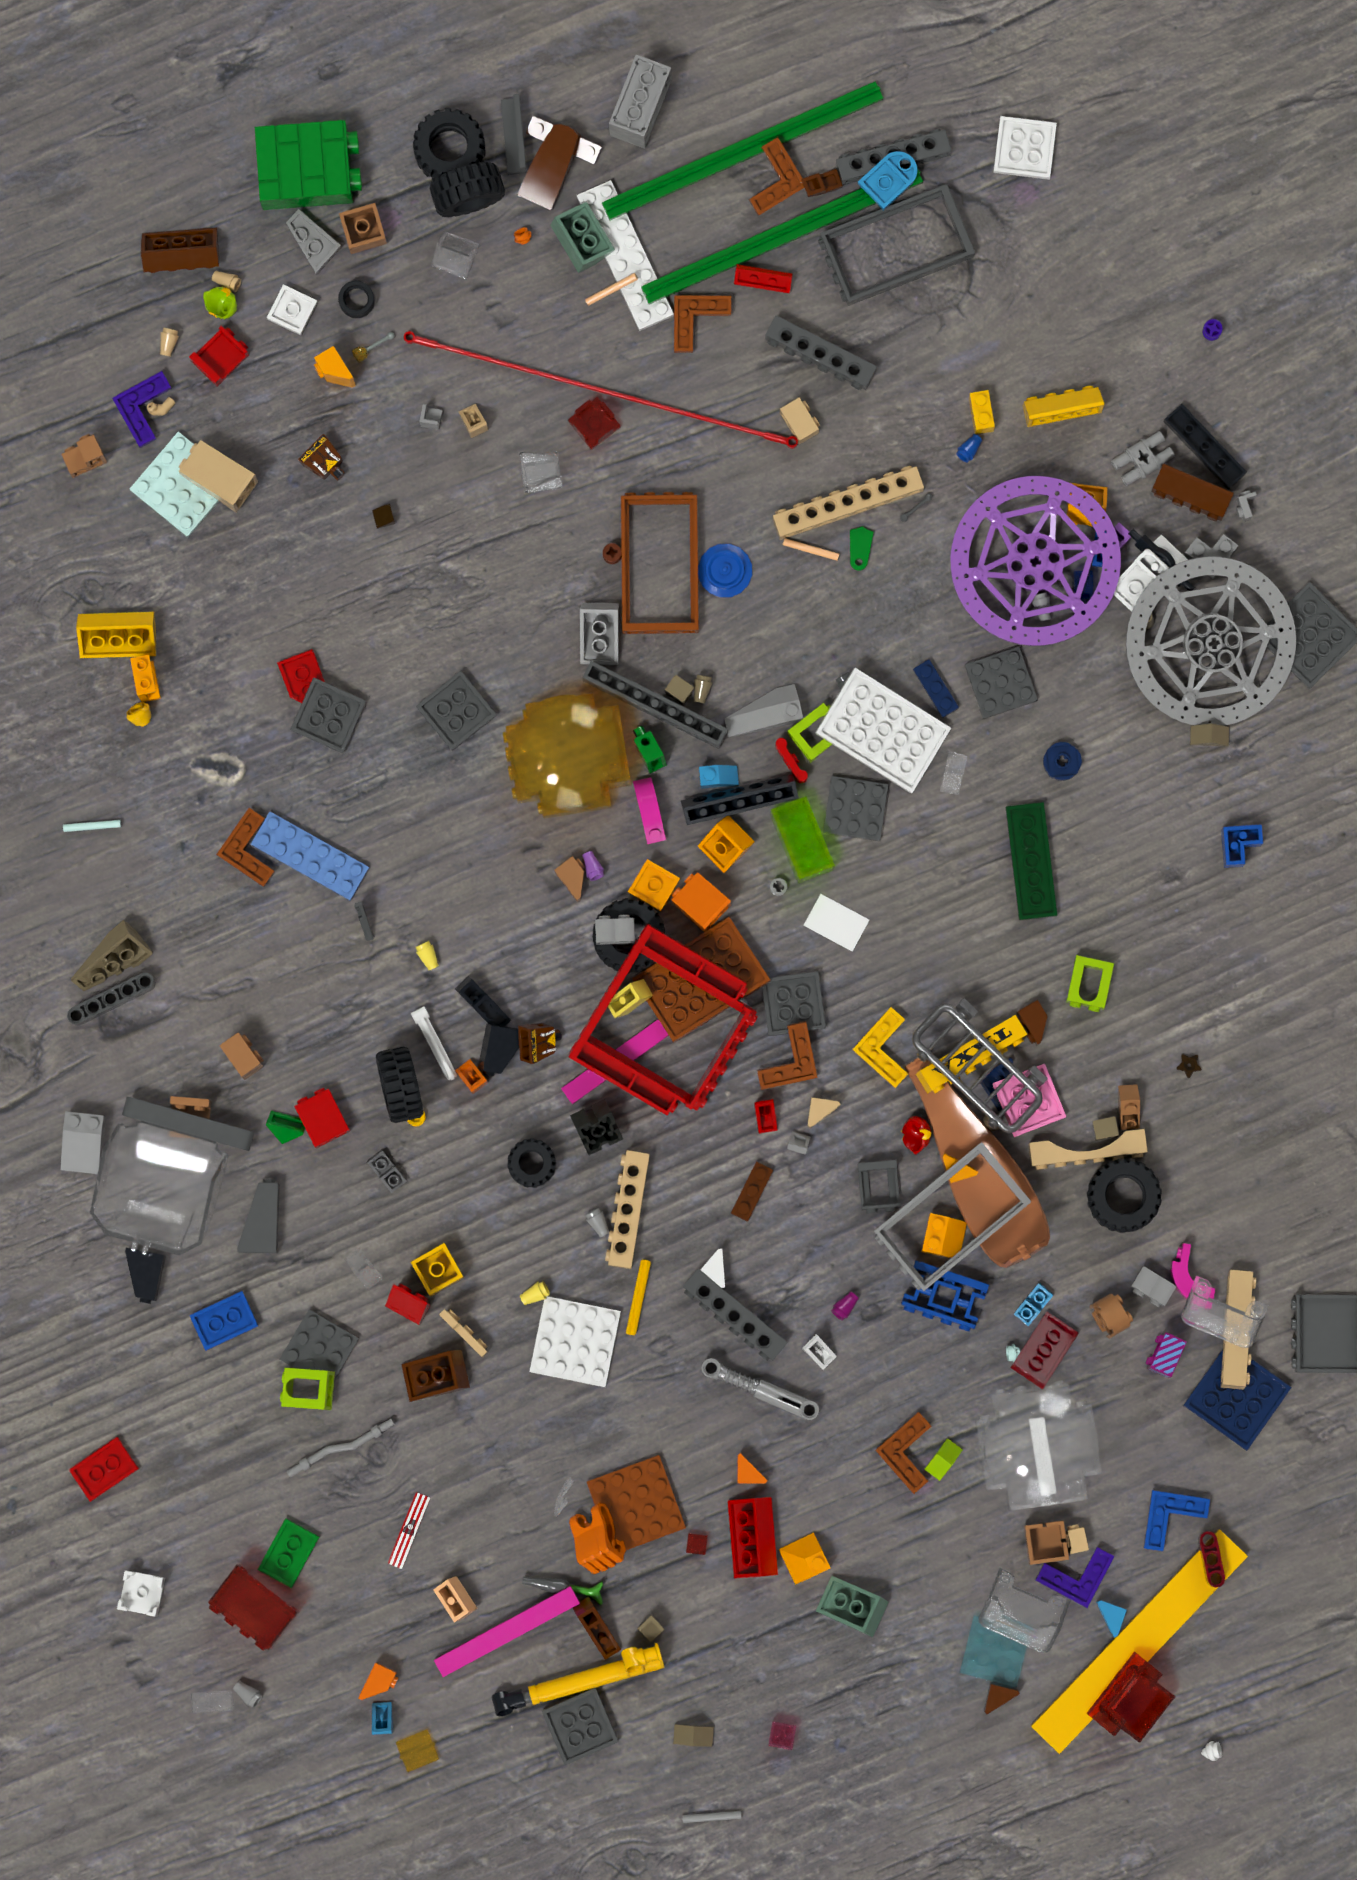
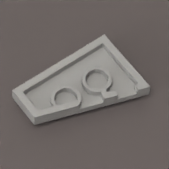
(313, 240)

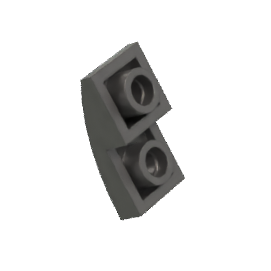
(386, 1171)

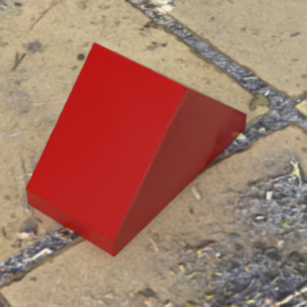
(765, 1116)

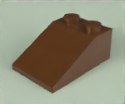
(435, 1375)

